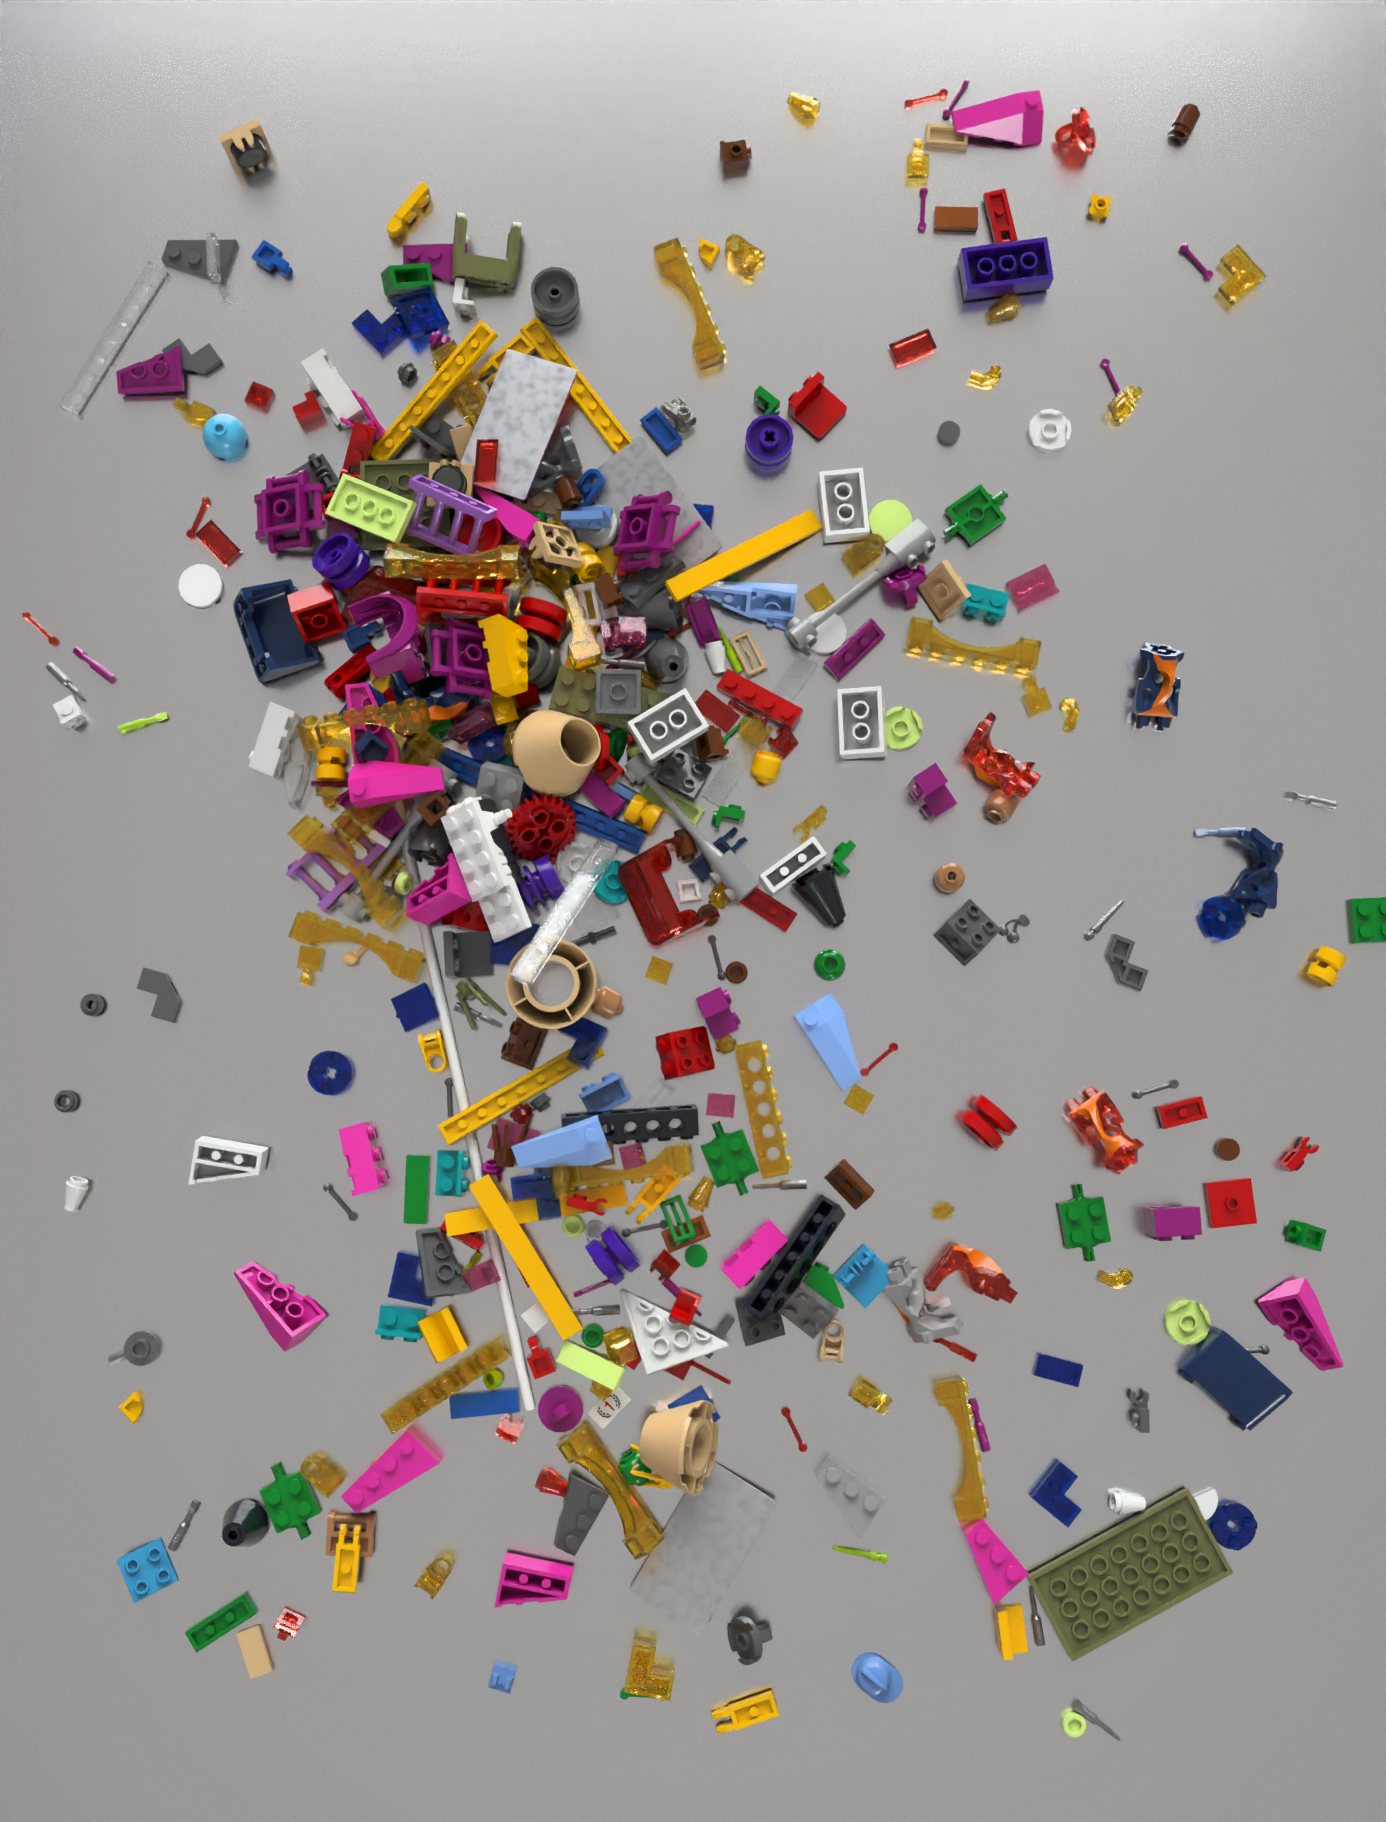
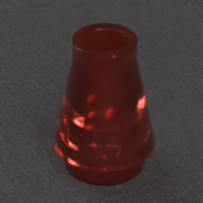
(551, 1484)

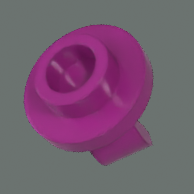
(438, 340)
(490, 1168)

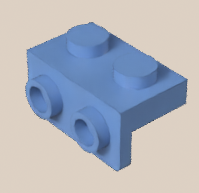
(587, 517)
(606, 1094)

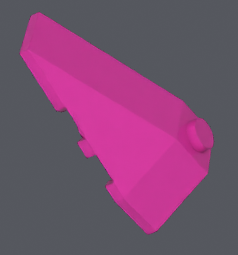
(1009, 118)
(514, 519)
(357, 697)
(386, 782)
(281, 1309)
(1299, 1314)

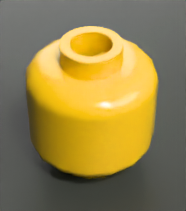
(766, 766)

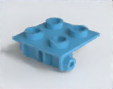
(863, 1276)
(147, 1570)

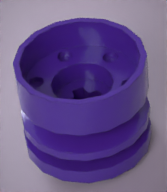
(540, 884)

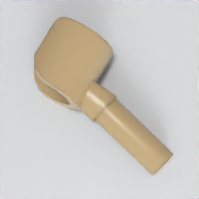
(351, 959)

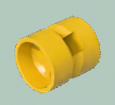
(592, 564)
(330, 764)
(643, 813)
(1328, 959)

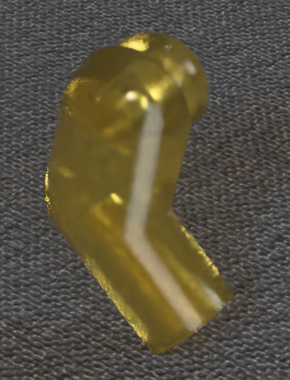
(988, 377)
(1073, 711)
(1117, 1280)

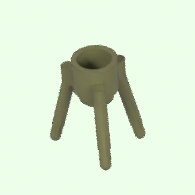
(470, 989)

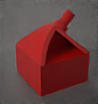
(316, 612)

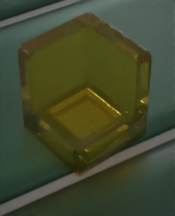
(620, 1346)

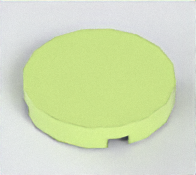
(889, 519)
(898, 734)
(1187, 1322)

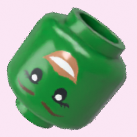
(632, 1461)

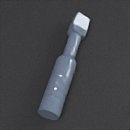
(1222, 832)

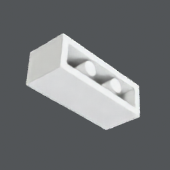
(792, 866)

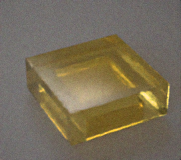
(819, 597)
(659, 970)
(858, 1099)

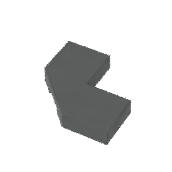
(201, 361)
(1118, 956)
(167, 999)

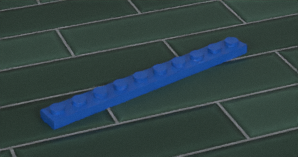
(587, 818)

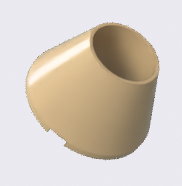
(541, 756)
(575, 1007)
(681, 1445)

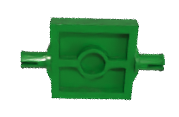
(975, 514)
(729, 1158)
(1084, 1222)
(289, 1501)

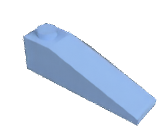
(829, 1035)
(572, 1145)

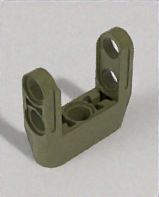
(481, 268)

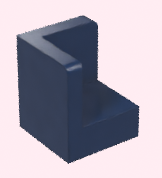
(371, 747)

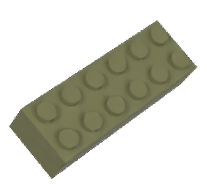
(576, 696)

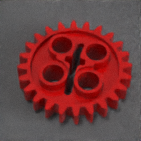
(541, 826)

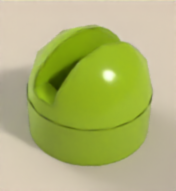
(493, 1379)

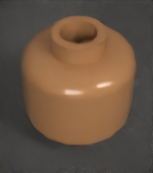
(1000, 807)
(942, 881)
(607, 1002)

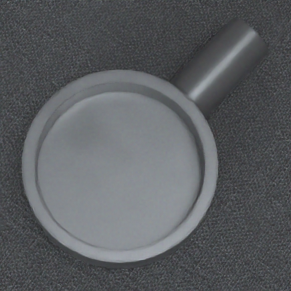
(139, 1349)

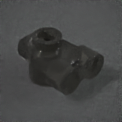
(680, 414)

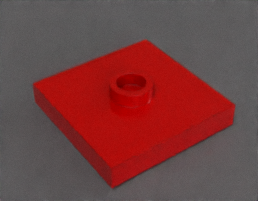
(1230, 1203)

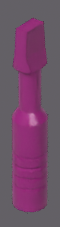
(94, 665)
(671, 1287)
(980, 1428)

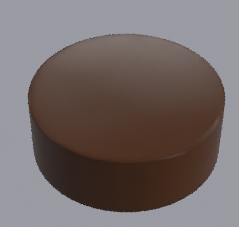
(706, 910)
(736, 972)
(1227, 1149)

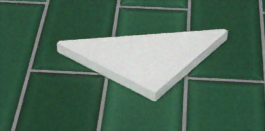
(664, 1340)

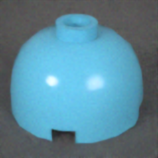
(224, 436)

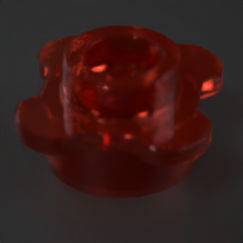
(520, 1113)

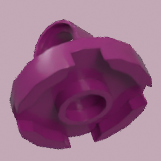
(906, 581)
(560, 1408)

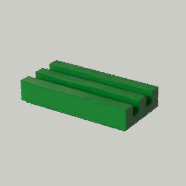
(684, 1238)

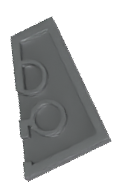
(192, 255)
(579, 1513)

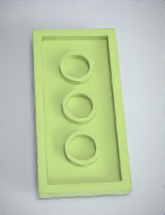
(371, 508)

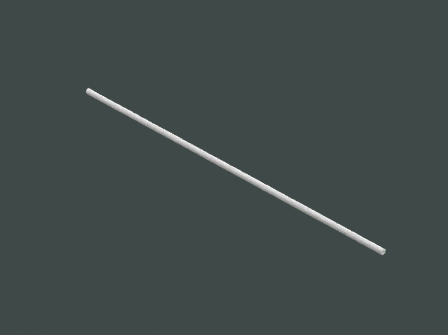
(470, 1139)

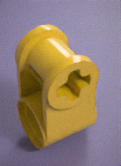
(433, 1049)

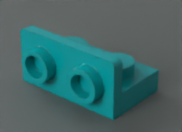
(985, 603)
(450, 1173)
(400, 1322)

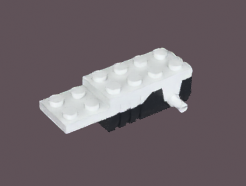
(488, 863)

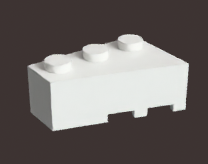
(332, 389)
(273, 740)
(225, 1159)

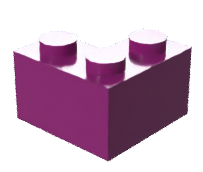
(932, 792)
(717, 1013)
(1166, 1221)

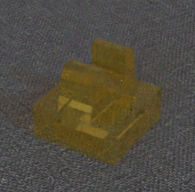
(328, 794)

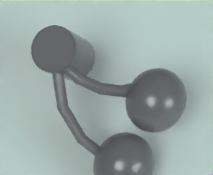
(1013, 937)

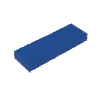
(484, 1403)

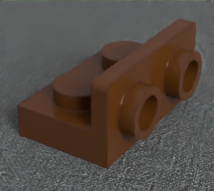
(523, 1043)

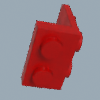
(816, 406)
(467, 916)
(684, 1052)

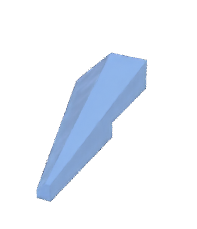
(764, 601)

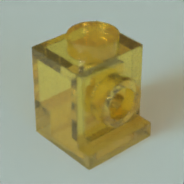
(753, 731)

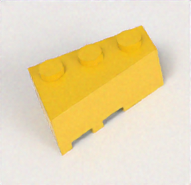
(507, 655)

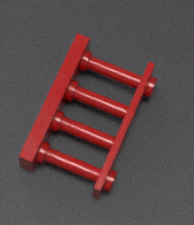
(464, 602)

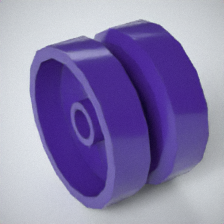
(779, 437)
(341, 561)
(615, 1253)

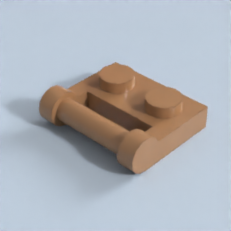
(367, 1536)

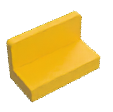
(442, 1335)
(1010, 1630)

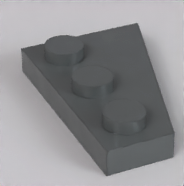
(648, 581)
(438, 1269)

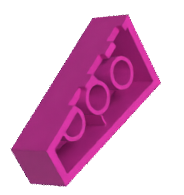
(394, 1468)

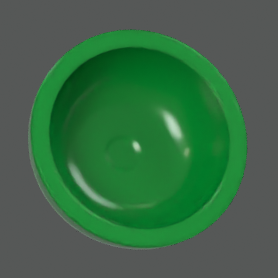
(617, 742)
(829, 965)

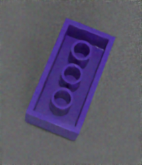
(1005, 268)

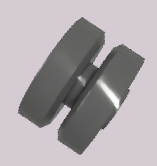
(555, 295)
(542, 660)

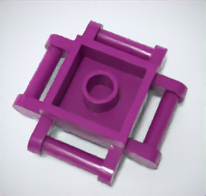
(286, 511)
(646, 530)
(464, 658)

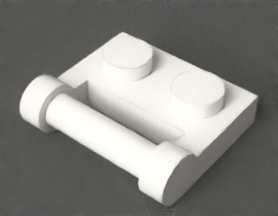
(600, 613)

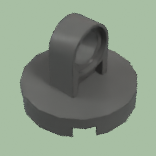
(748, 1639)

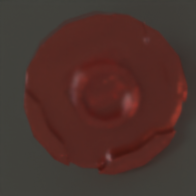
(1079, 131)

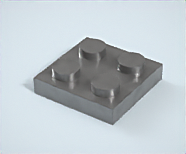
(618, 692)
(808, 1310)

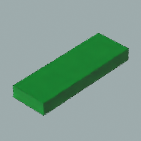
(416, 1189)
(221, 1622)

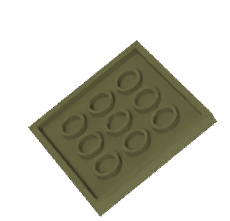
(394, 477)

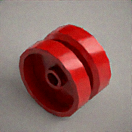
(492, 533)
(541, 618)
(989, 1121)

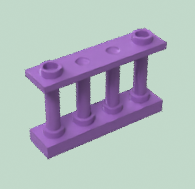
(462, 505)
(342, 882)

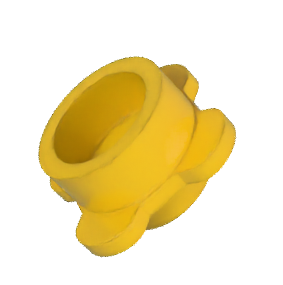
(1098, 211)

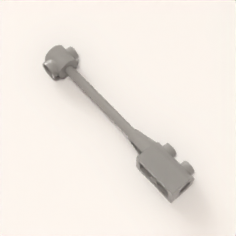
(900, 551)
(724, 867)
(354, 904)

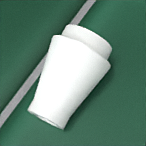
(716, 656)
(75, 1192)
(1126, 1503)

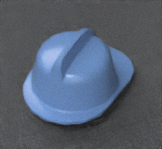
(877, 1678)

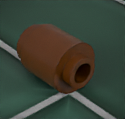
(1185, 121)
(568, 492)
(686, 849)

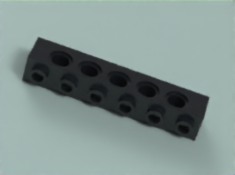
(641, 1116)
(795, 1260)

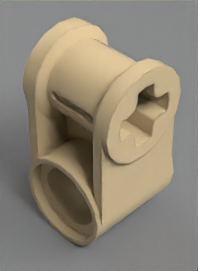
(832, 1346)

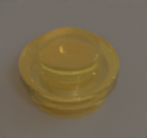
(725, 1044)
(943, 1212)

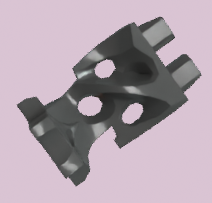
(555, 463)

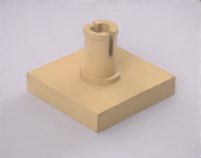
(944, 590)

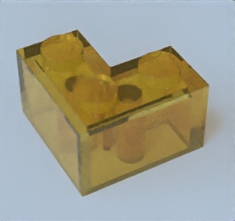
(643, 1676)

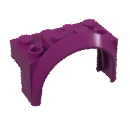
(403, 630)

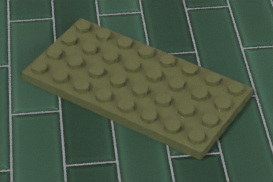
(1129, 1574)

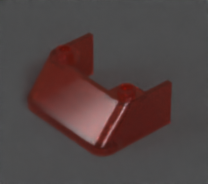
(403, 587)
(652, 898)

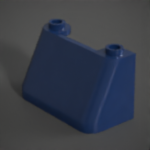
(271, 631)
(1234, 1378)

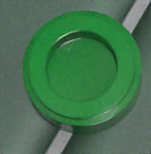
(696, 1255)

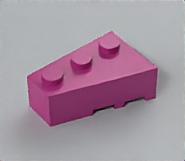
(439, 895)
(362, 1158)
(754, 1254)
(994, 1560)
(532, 1580)

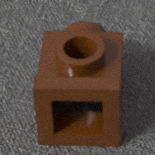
(734, 155)
(608, 591)
(711, 745)
(427, 807)

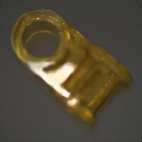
(746, 257)
(861, 554)
(323, 1477)
(433, 1576)

